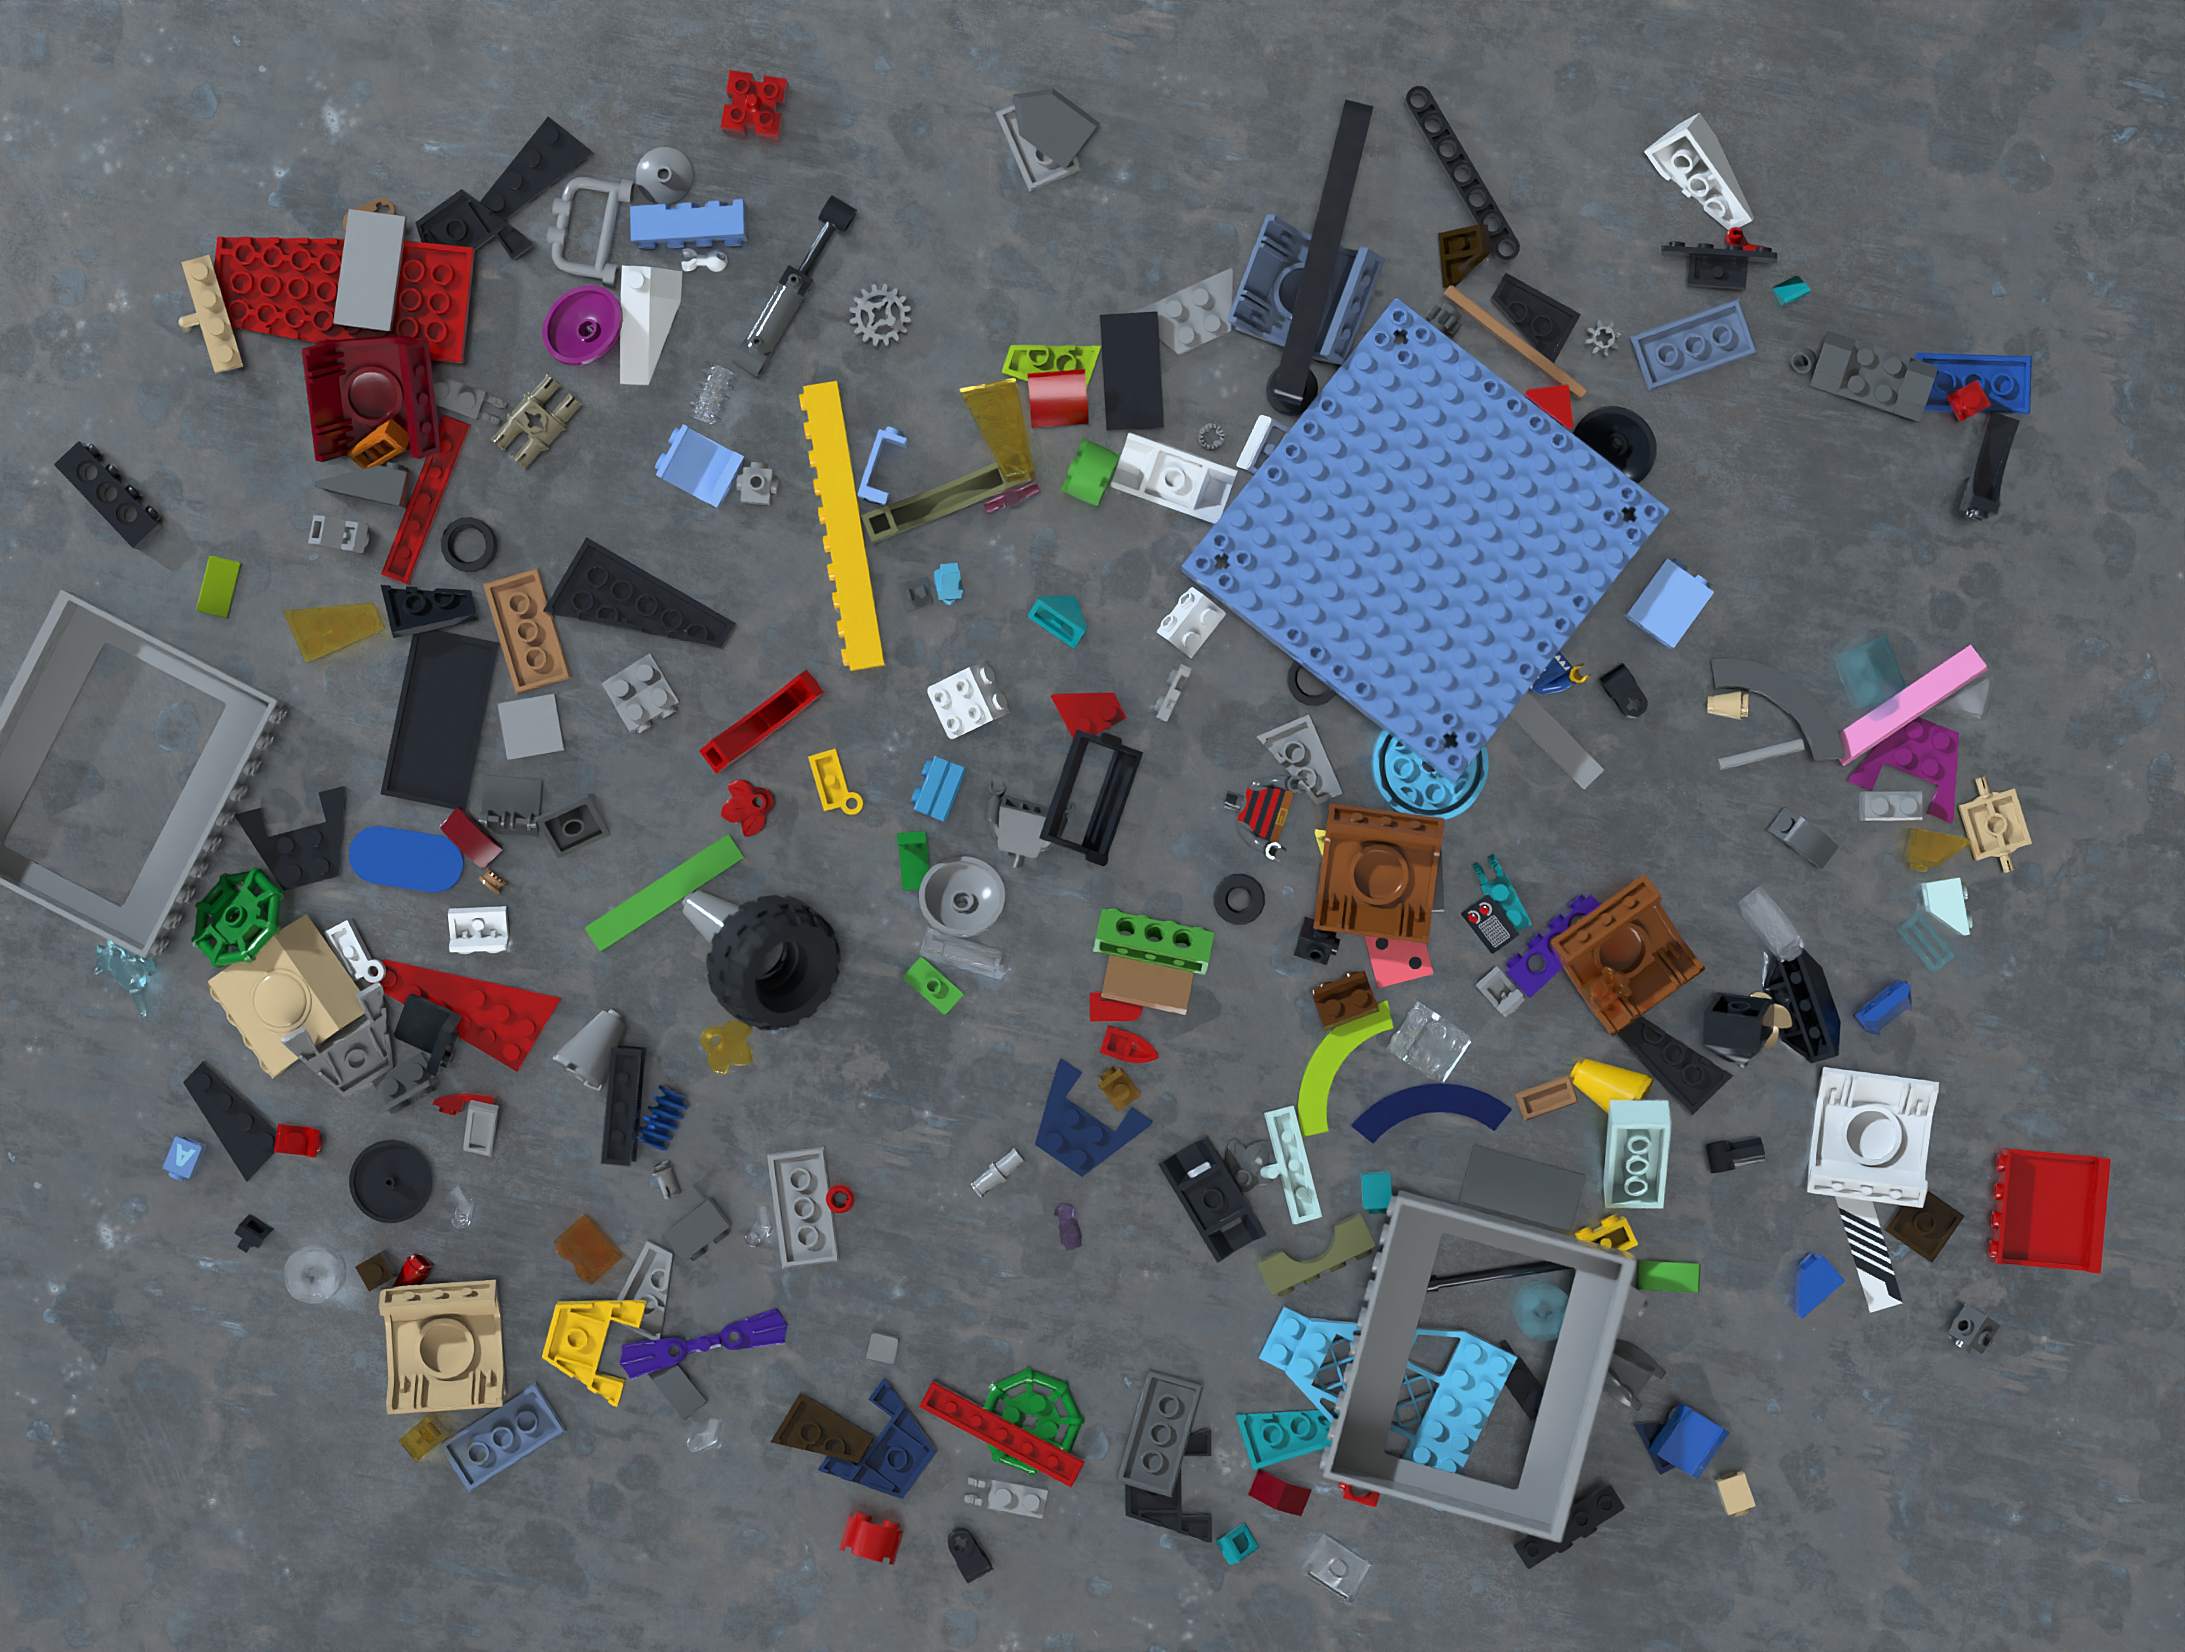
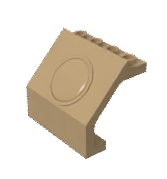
(285, 988)
(443, 1346)

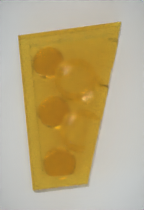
(328, 629)

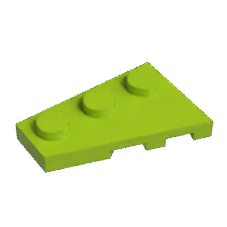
(1042, 358)

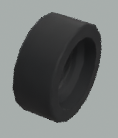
(448, 536)
(1301, 696)

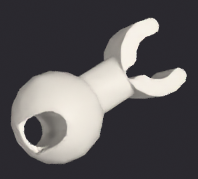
(715, 260)

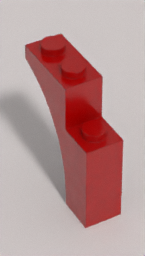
(761, 722)

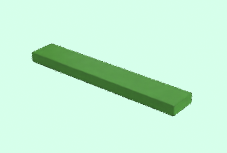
(664, 892)

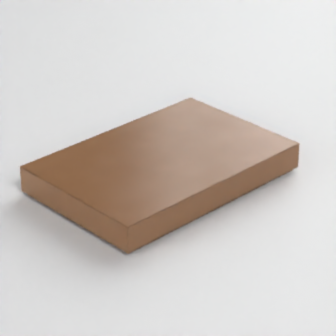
(1147, 984)

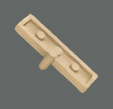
(210, 314)

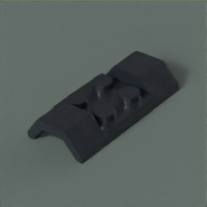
(1212, 1198)

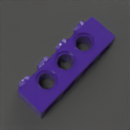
(1518, 965)

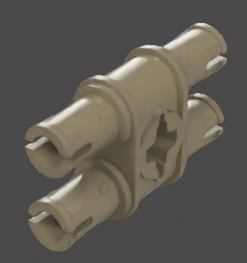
(552, 421)

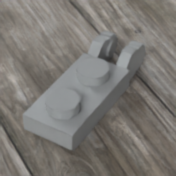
(464, 399)
(1009, 1497)

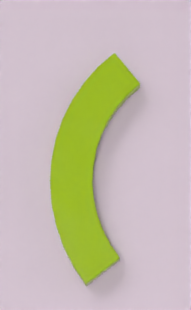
(1326, 1062)

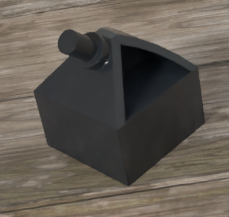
(1738, 1026)

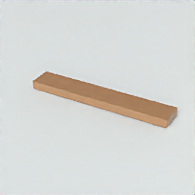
(1513, 341)

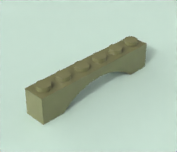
(937, 502)

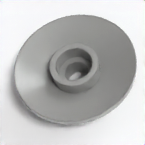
(670, 189)

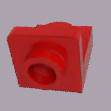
(298, 1140)

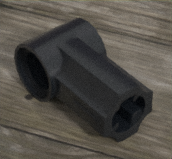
(1727, 1155)

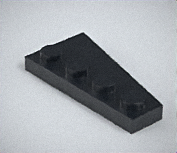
(536, 167)
(1677, 1067)
(238, 1125)

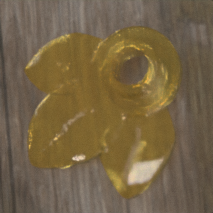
(730, 1048)

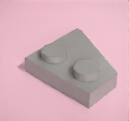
(1166, 703)

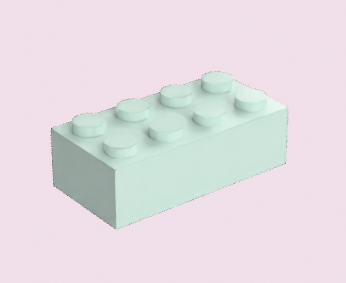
(1636, 1153)

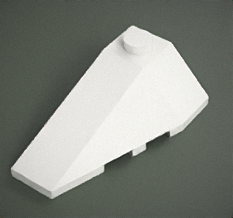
(1698, 165)
(648, 307)

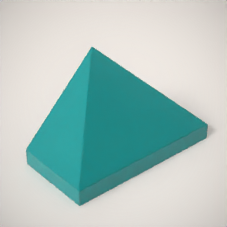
(1060, 617)

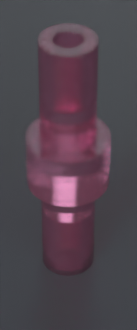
(1012, 497)

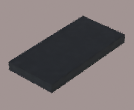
(1132, 370)

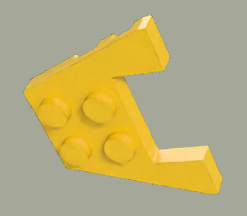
(579, 1336)

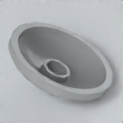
(964, 881)

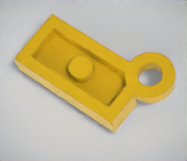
(832, 783)

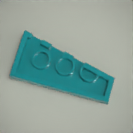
(1283, 1435)

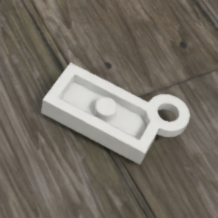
(353, 953)

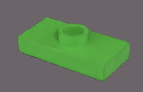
(933, 985)

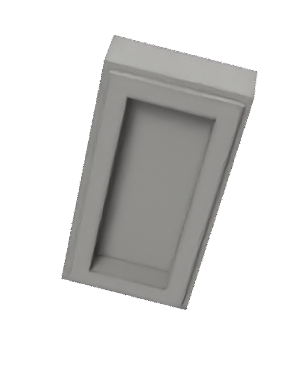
(480, 1128)

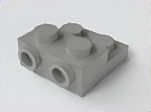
(641, 694)

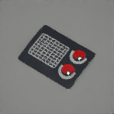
(1490, 924)

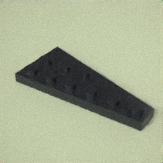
(619, 594)

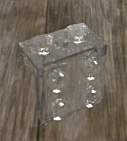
(1429, 1043)

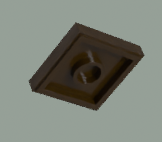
(1925, 1228)

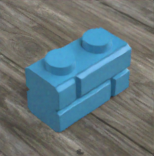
(938, 789)

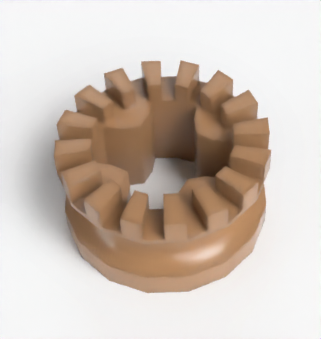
(492, 881)

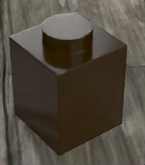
(377, 1270)

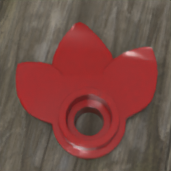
(744, 808)

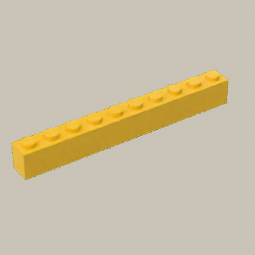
(843, 526)

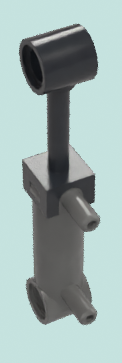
(791, 291)

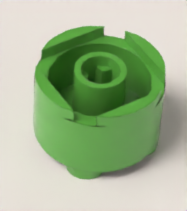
(1090, 472)

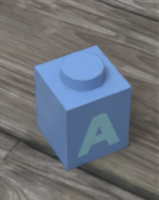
(184, 1157)

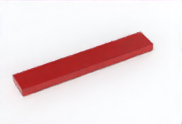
(425, 501)
(1001, 1433)

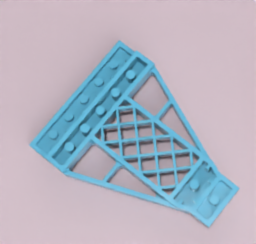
(1455, 1407)

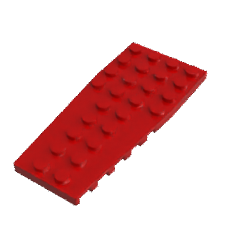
(293, 287)

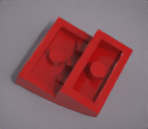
(1058, 398)

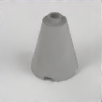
(707, 912)
(589, 1052)

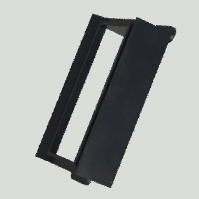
(1109, 802)

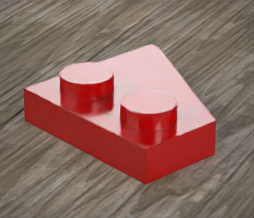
(1088, 711)

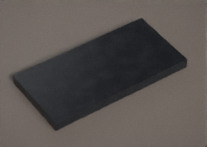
(440, 719)

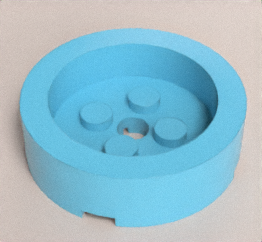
(1413, 790)

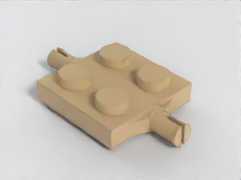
(1995, 824)

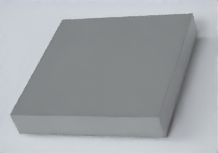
(531, 726)

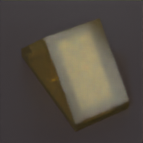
(424, 1437)

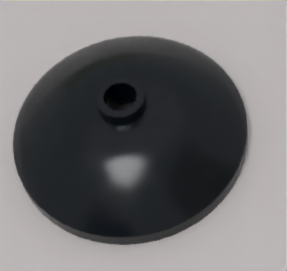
(1639, 446)

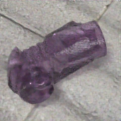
(1068, 1228)

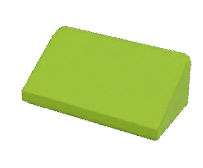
(218, 586)

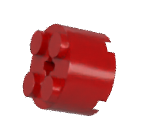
(872, 1539)

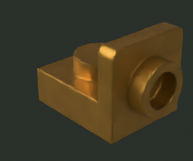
(1118, 1087)

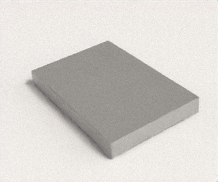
(1034, 165)

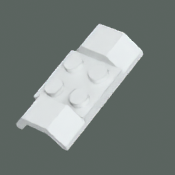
(1173, 478)

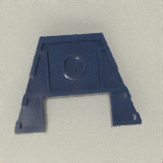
(1076, 1135)
(896, 1455)

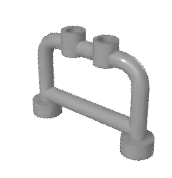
(563, 209)

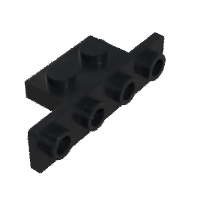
(1718, 267)
(1581, 1521)

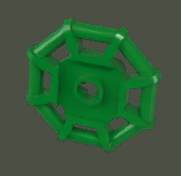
(223, 903)
(1035, 1405)

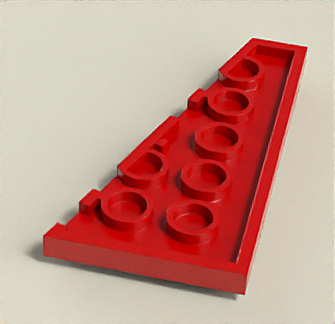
(495, 1016)

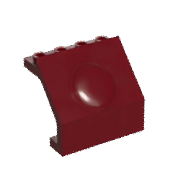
(365, 383)

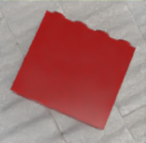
(2050, 1210)

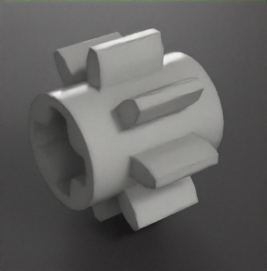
(1607, 331)

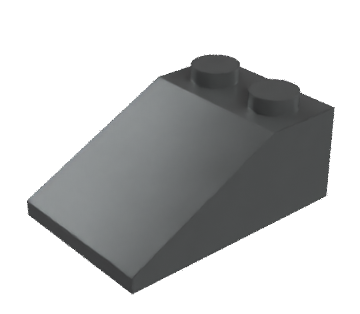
(378, 484)

